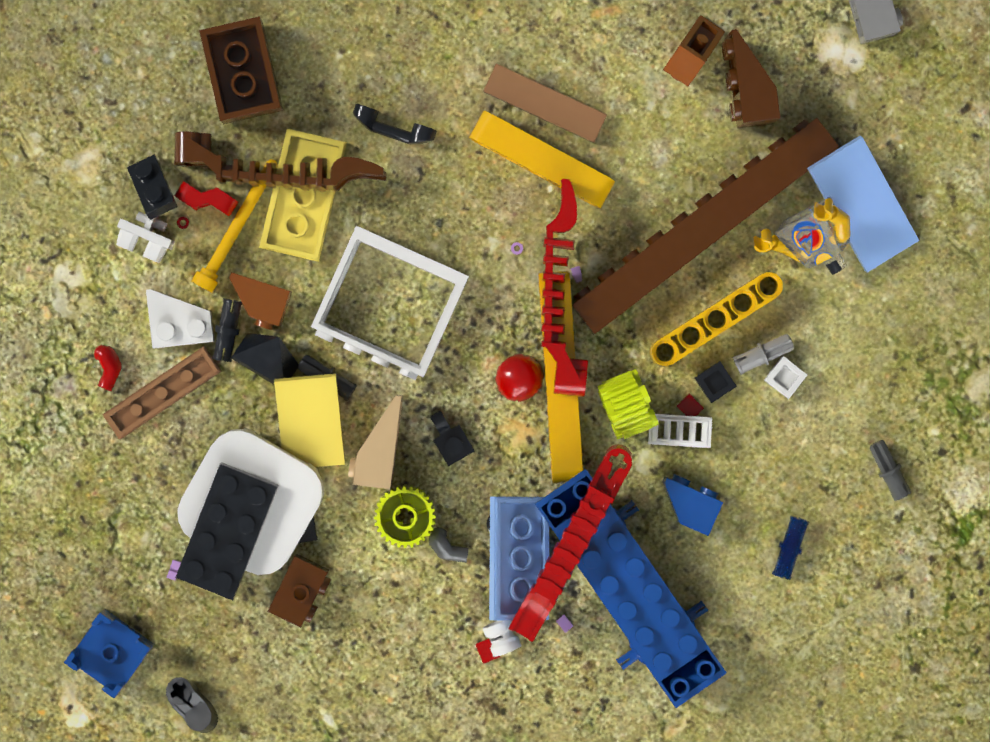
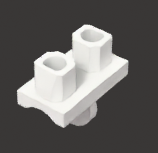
(157, 244)

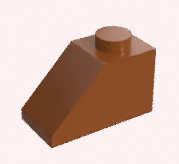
(694, 50)
(262, 300)

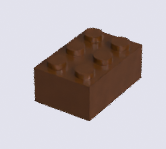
(241, 70)

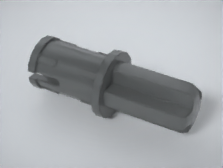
(890, 470)

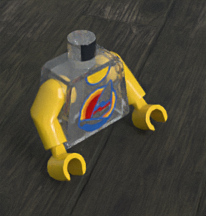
(811, 236)

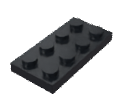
(227, 531)

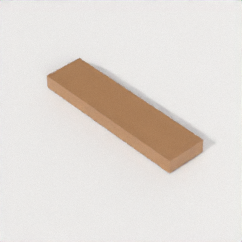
(544, 103)
(162, 392)

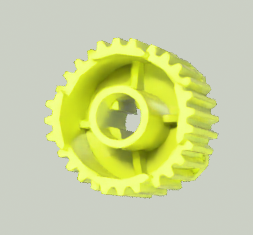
(627, 404)
(420, 524)

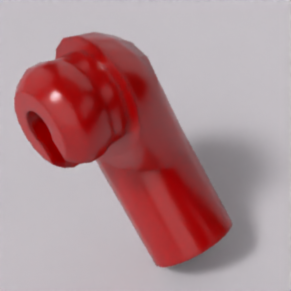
(111, 365)

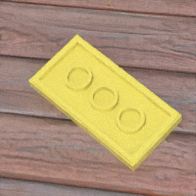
(297, 217)

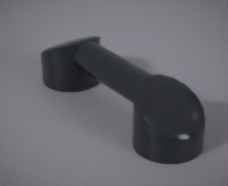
(419, 134)

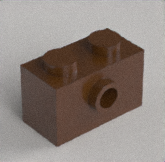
(299, 590)

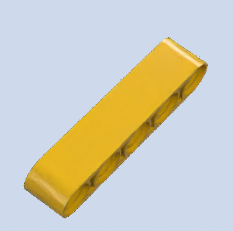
(541, 158)
(731, 316)

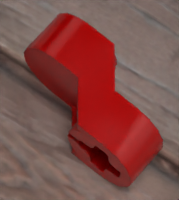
(213, 197)

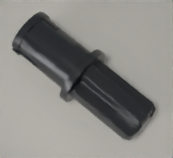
(312, 367)

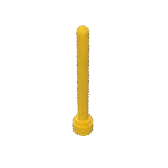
(207, 276)

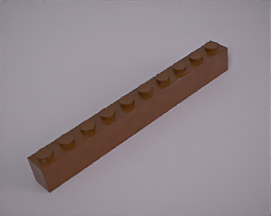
(704, 226)

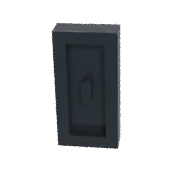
(152, 187)

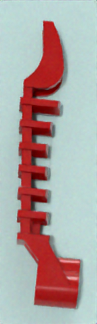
(569, 372)

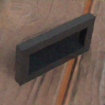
(266, 357)

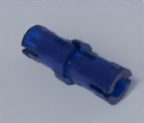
(790, 547)

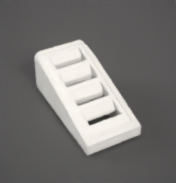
(691, 442)

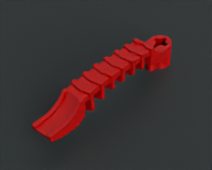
(574, 541)

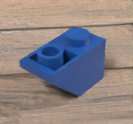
(692, 507)

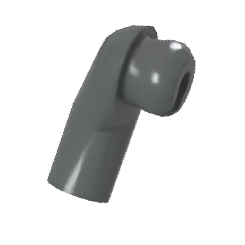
(443, 547)

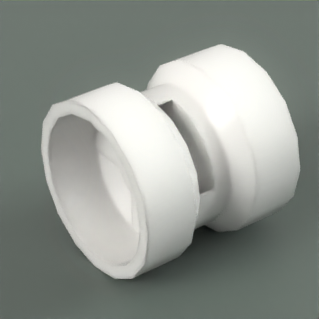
(501, 644)

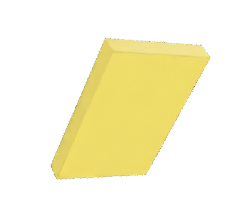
(310, 419)

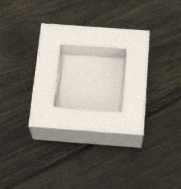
(785, 377)

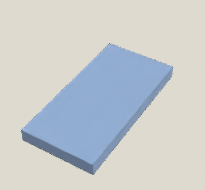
(860, 189)
(516, 552)

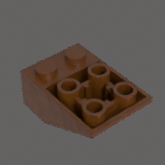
(753, 90)

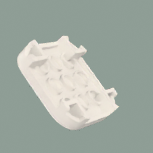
(292, 508)

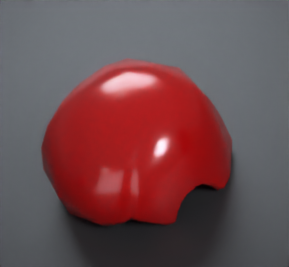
(519, 377)

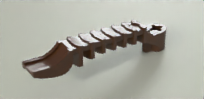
(194, 150)

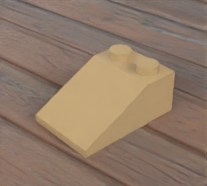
(377, 456)

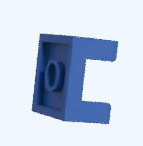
(110, 652)

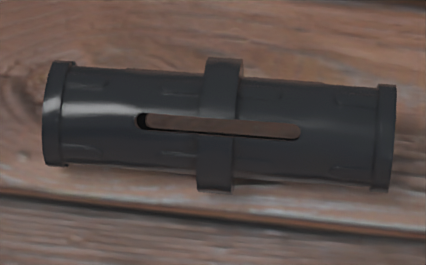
(227, 330)

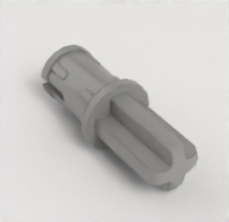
(763, 353)

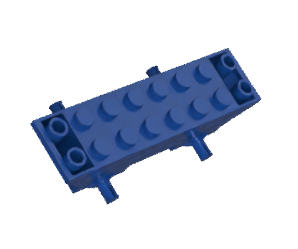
(637, 598)

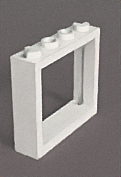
(356, 344)

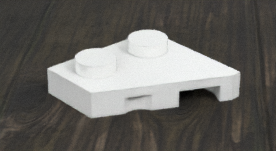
(177, 321)

